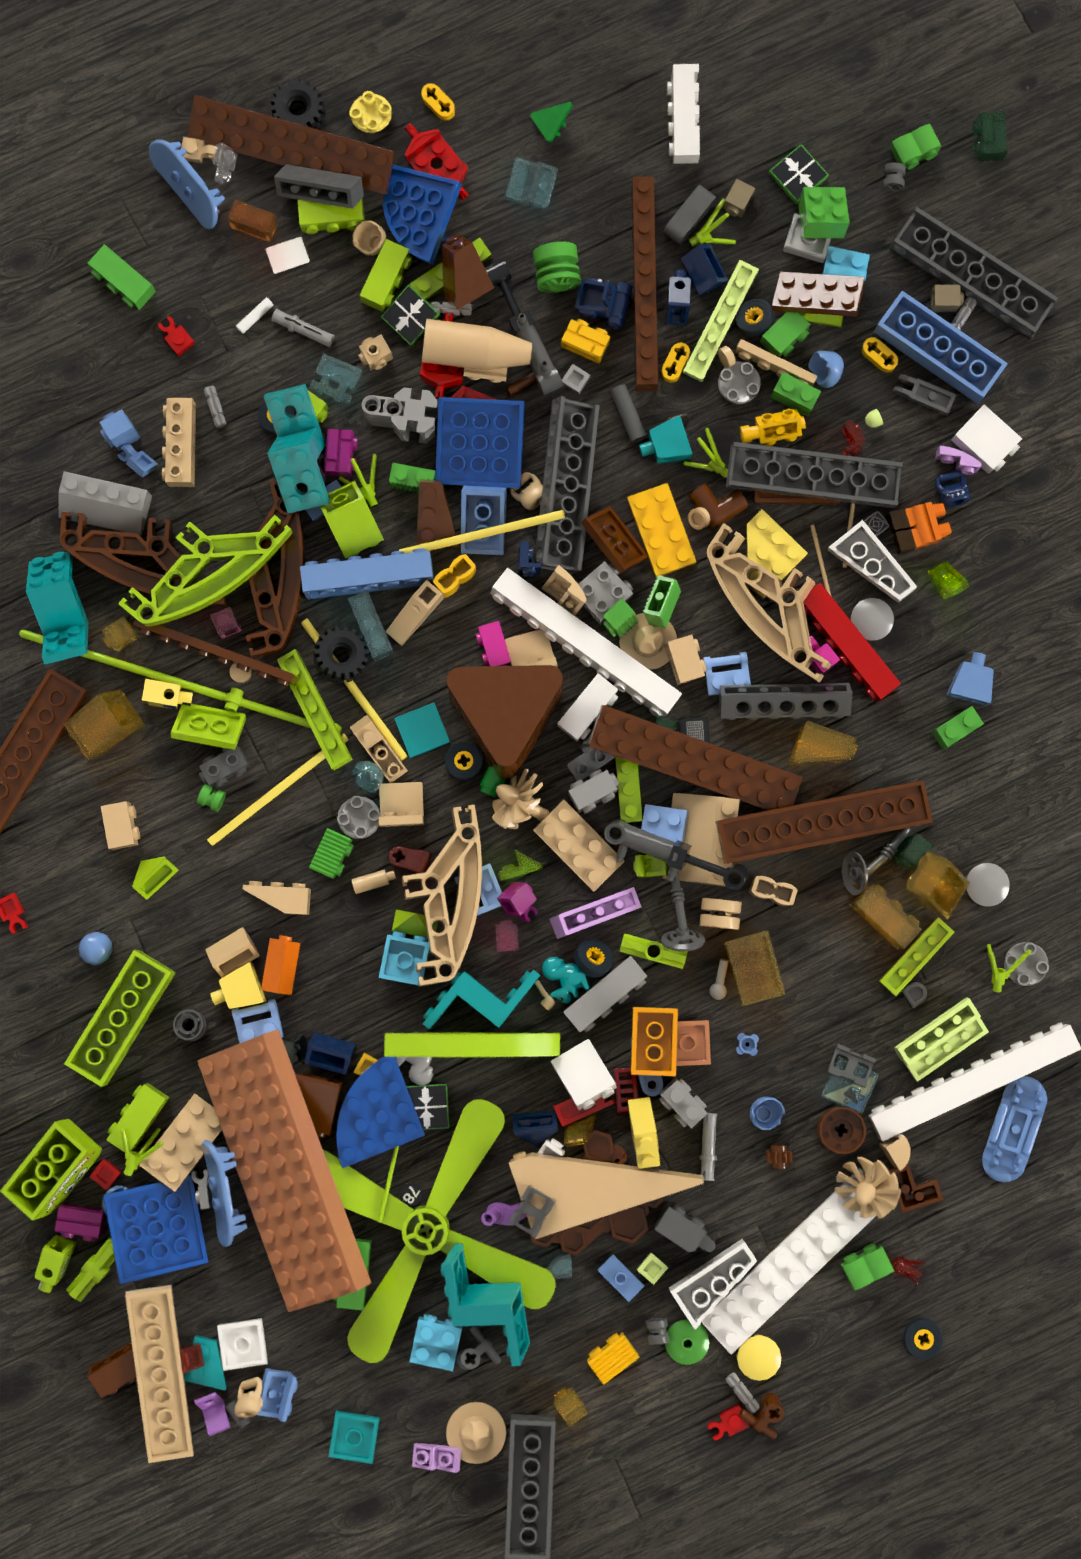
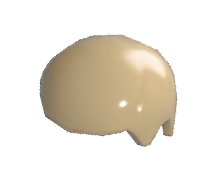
(369, 237)

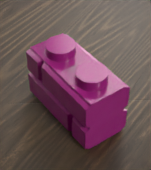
(339, 452)
(80, 1221)

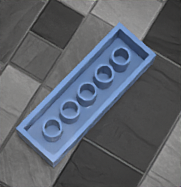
(940, 347)
(366, 574)

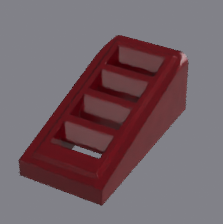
(618, 1092)

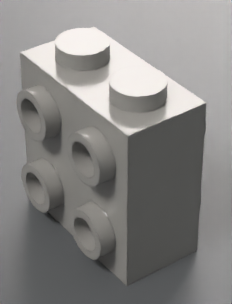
(604, 590)
(598, 788)
(688, 1108)

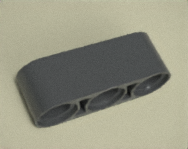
(689, 214)

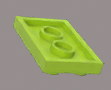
(208, 726)

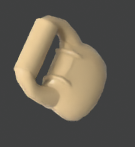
(531, 495)
(249, 1403)

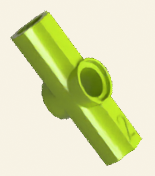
(638, 947)
(92, 1272)

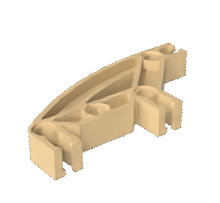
(734, 574)
(454, 940)

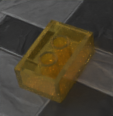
(937, 884)
(886, 916)
(754, 968)

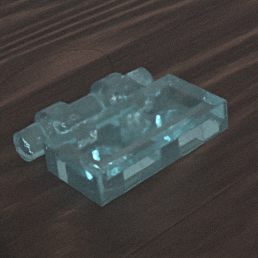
(338, 372)

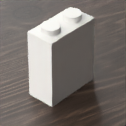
(987, 439)
(584, 1075)

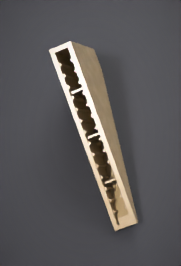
(590, 1188)

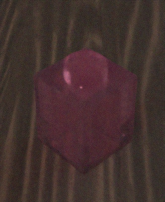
(225, 622)
(507, 936)

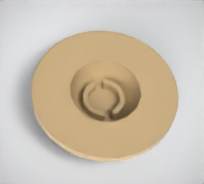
(647, 642)
(477, 1431)

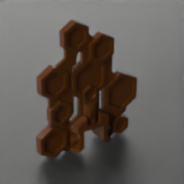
(625, 1225)

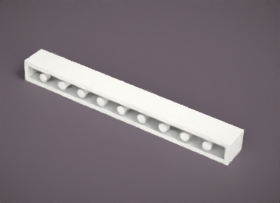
(585, 643)
(974, 1082)

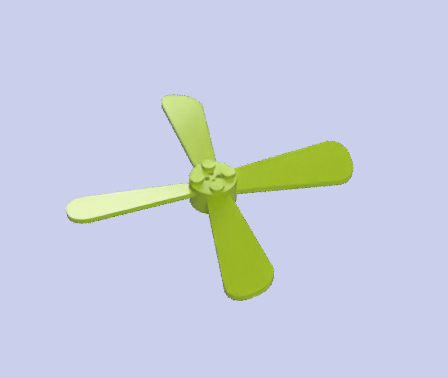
(472, 1139)

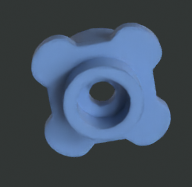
(752, 1040)

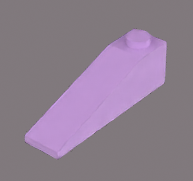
(595, 912)

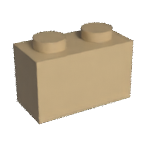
(685, 659)
(120, 825)

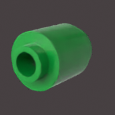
(490, 782)

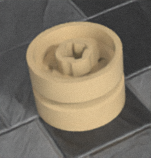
(720, 913)

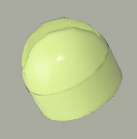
(874, 419)

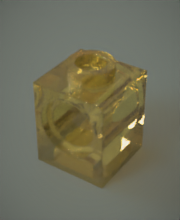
(119, 634)
(569, 1405)

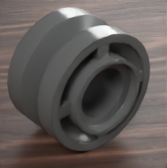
(181, 1020)

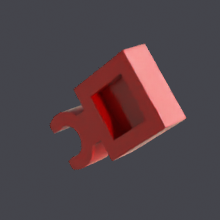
(177, 337)
(10, 910)
(729, 1422)

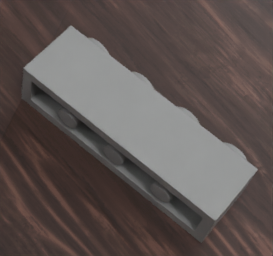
(606, 993)

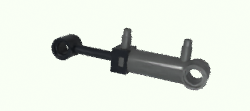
(524, 328)
(674, 853)

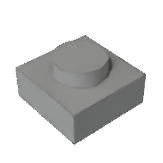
(575, 379)

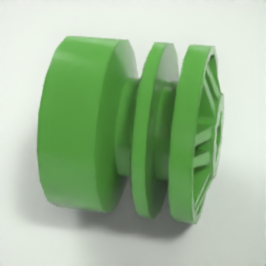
(557, 267)

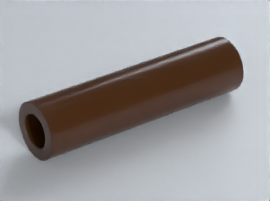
(521, 384)

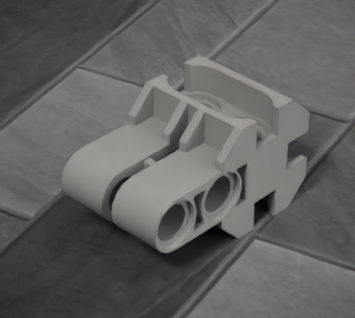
(411, 414)

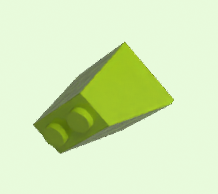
(351, 520)

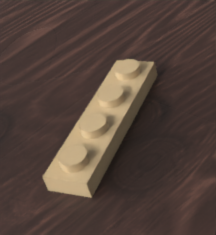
(769, 361)

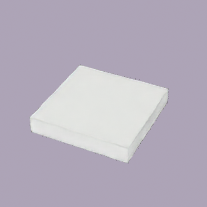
(242, 1344)

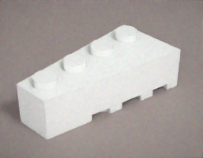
(685, 114)
(869, 558)
(712, 1281)

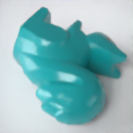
(569, 976)

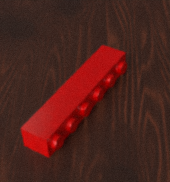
(849, 644)

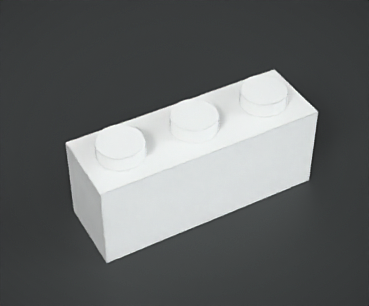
(586, 708)

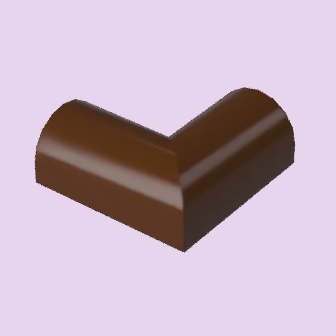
(719, 511)
(917, 1195)

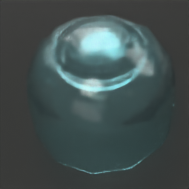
(368, 776)

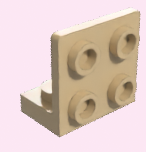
(530, 649)
(401, 804)

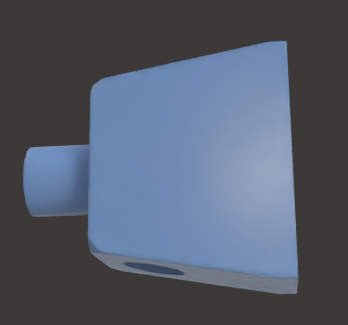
(973, 681)

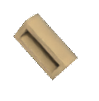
(232, 952)
(897, 1151)

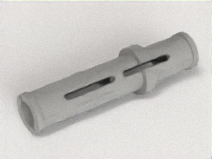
(293, 324)
(708, 1146)

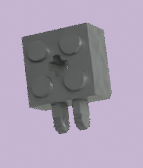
(682, 1229)

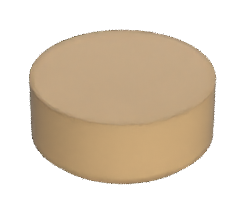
(726, 356)
(699, 518)
(238, 675)

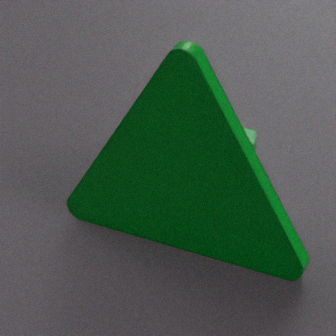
(551, 119)

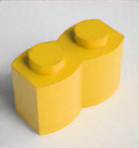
(460, 572)

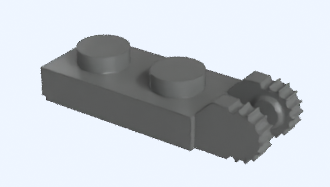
(926, 394)

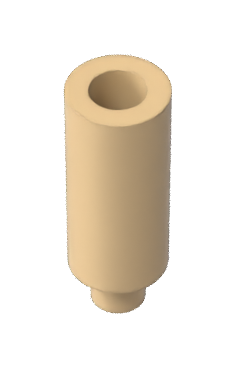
(372, 881)

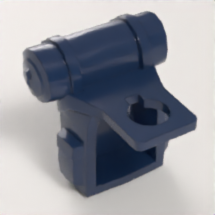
(604, 301)

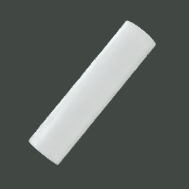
(254, 315)

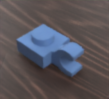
(137, 461)

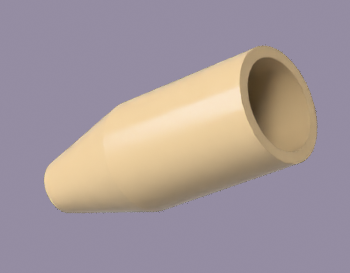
(477, 348)

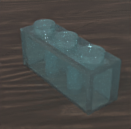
(370, 625)

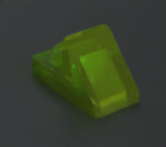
(948, 580)
(526, 866)

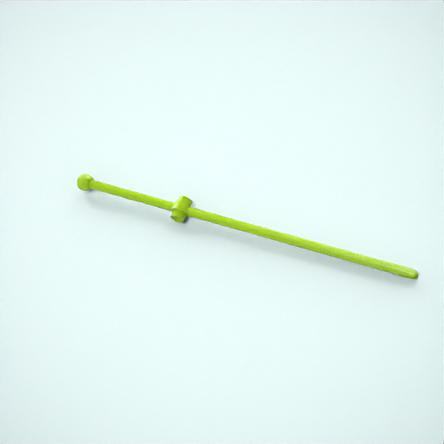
(233, 699)

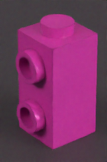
(494, 644)

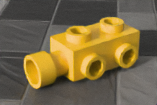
(774, 427)

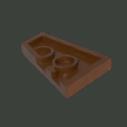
(433, 513)

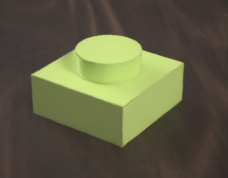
(652, 1268)

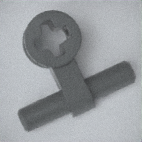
(484, 1345)

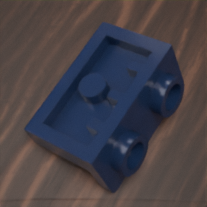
(525, 565)

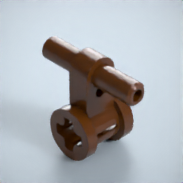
(765, 1416)

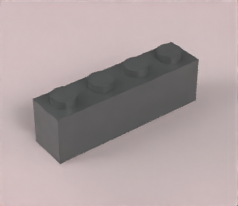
(319, 186)

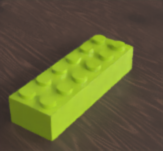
(120, 1018)

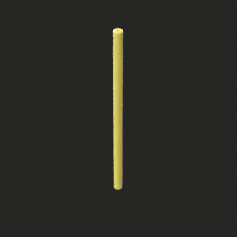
(553, 516)
(362, 701)
(269, 796)

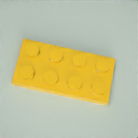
(661, 530)

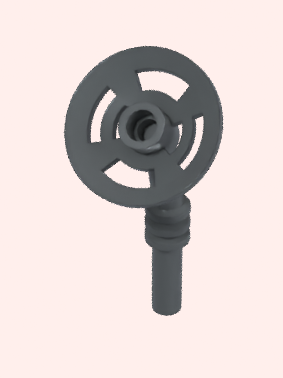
(858, 870)
(682, 933)

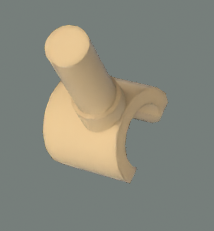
(548, 1002)

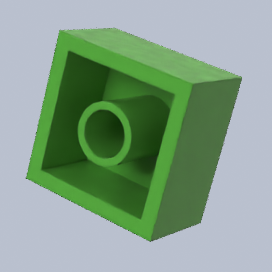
(823, 212)

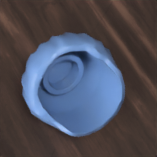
(827, 367)

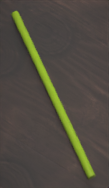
(388, 1183)

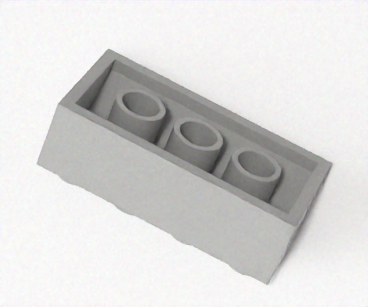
(104, 503)

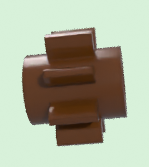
(779, 1156)

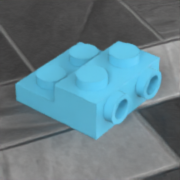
(845, 262)
(402, 956)
(435, 1343)

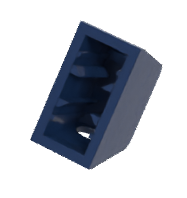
(678, 298)

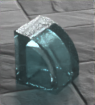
(561, 1266)

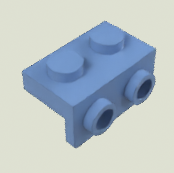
(277, 1393)

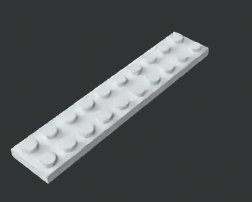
(784, 1271)

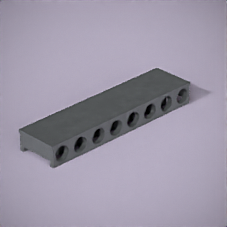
(978, 273)
(814, 475)
(567, 484)

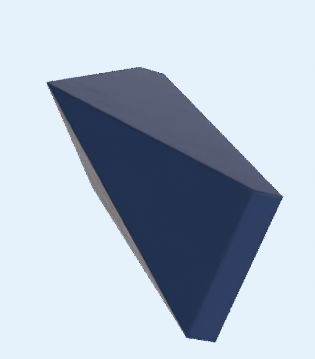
(535, 1126)

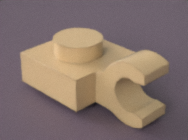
(197, 150)

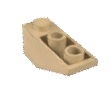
(415, 612)
(378, 748)
(286, 899)

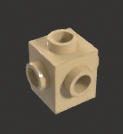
(375, 352)

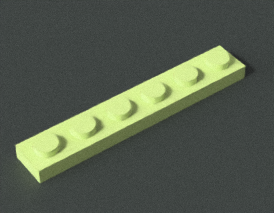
(720, 320)

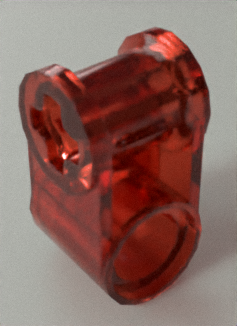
(414, 861)

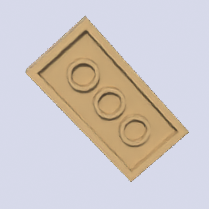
(578, 845)
(183, 1143)

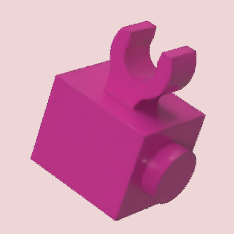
(826, 653)

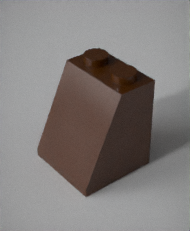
(463, 272)
(322, 1100)

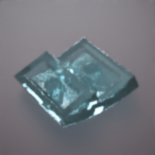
(531, 183)

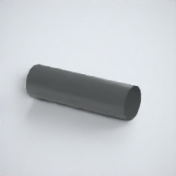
(628, 413)

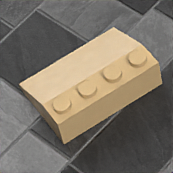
(703, 833)

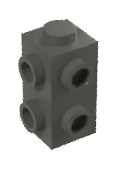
(218, 769)

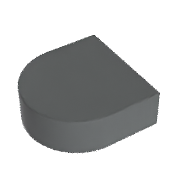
(915, 993)

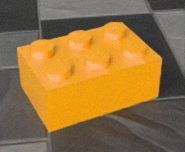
(654, 1041)

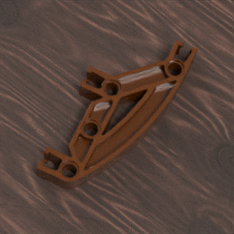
(96, 553)
(282, 610)

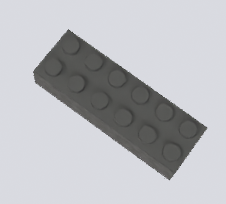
(530, 1487)

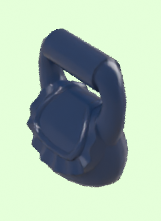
(952, 494)

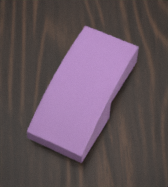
(964, 461)
(436, 1457)

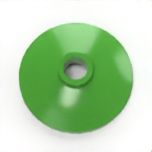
(682, 1331)

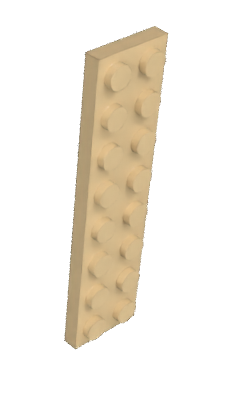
(159, 1373)

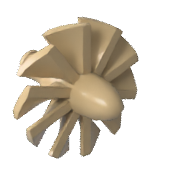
(517, 802)
(874, 1190)

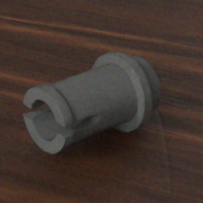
(240, 1422)

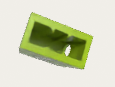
(54, 1262)

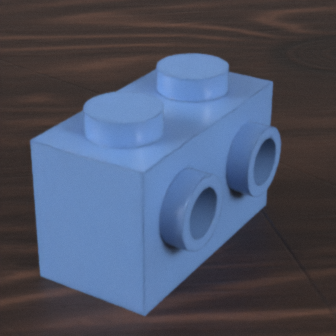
(118, 429)

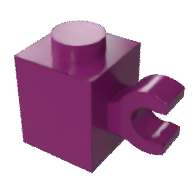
(517, 900)

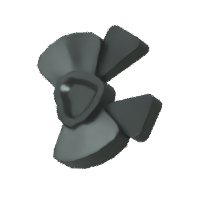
(296, 1046)

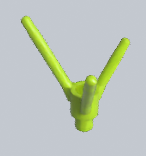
(704, 234)
(716, 463)
(367, 489)
(999, 974)
(135, 1158)

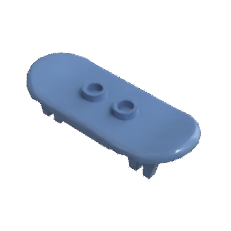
(185, 181)
(1014, 1129)
(226, 1217)

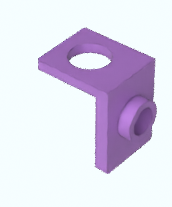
(214, 1413)

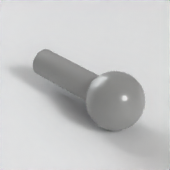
(718, 989)

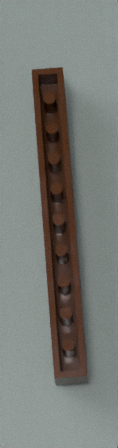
(644, 284)

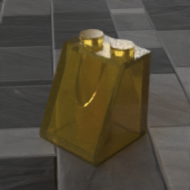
(103, 723)
(821, 746)

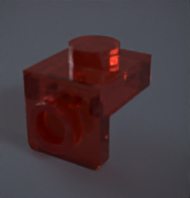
(854, 435)

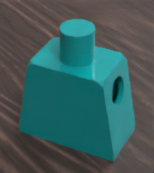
(667, 442)

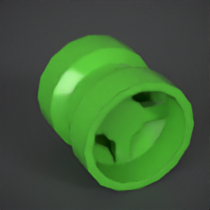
(211, 797)

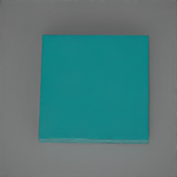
(422, 730)
(354, 1437)

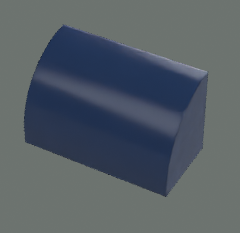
(704, 269)
(329, 1053)

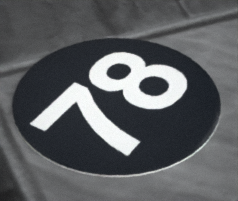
(411, 1194)

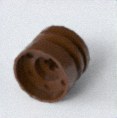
(847, 1141)

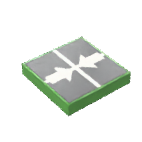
(798, 171)
(409, 315)
(431, 1105)

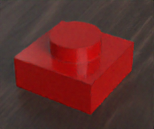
(105, 1174)

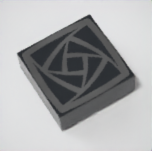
(877, 523)

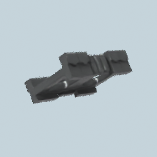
(853, 1059)
(538, 1214)

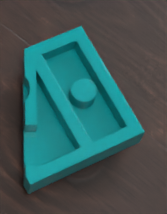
(212, 1373)

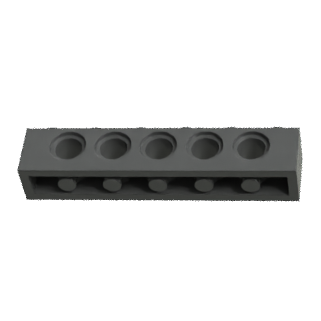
(777, 693)

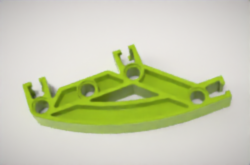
(245, 560)
(472, 1044)

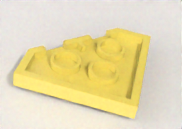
(771, 547)

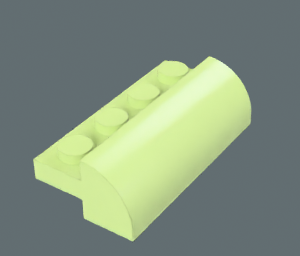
(941, 1039)

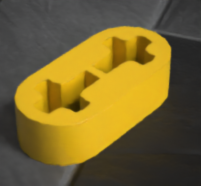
(434, 104)
(882, 350)
(679, 364)

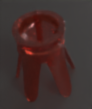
(903, 1268)

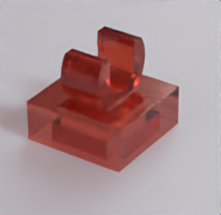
(191, 1357)

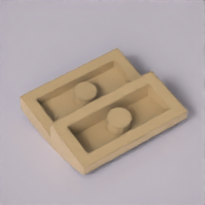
(565, 590)

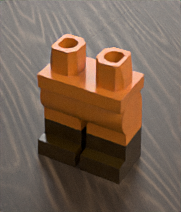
(925, 526)

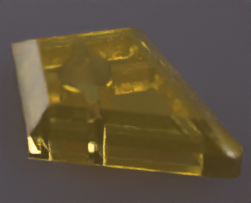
(579, 1131)

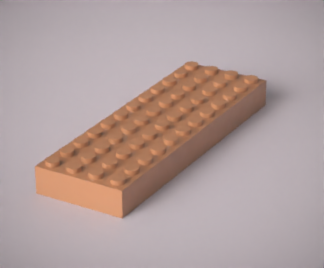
(284, 1172)

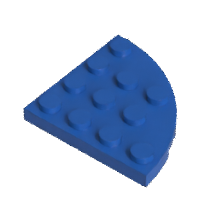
(419, 209)
(376, 1114)

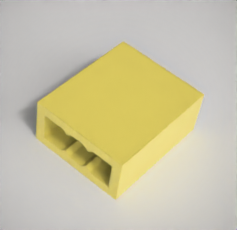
(644, 1133)

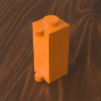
(280, 965)

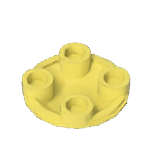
(370, 112)
(759, 1357)

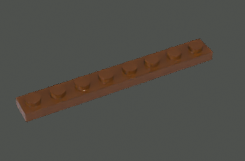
(223, 655)

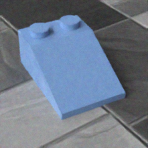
(482, 509)

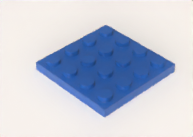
(480, 442)
(155, 1230)

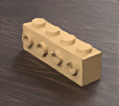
(180, 442)

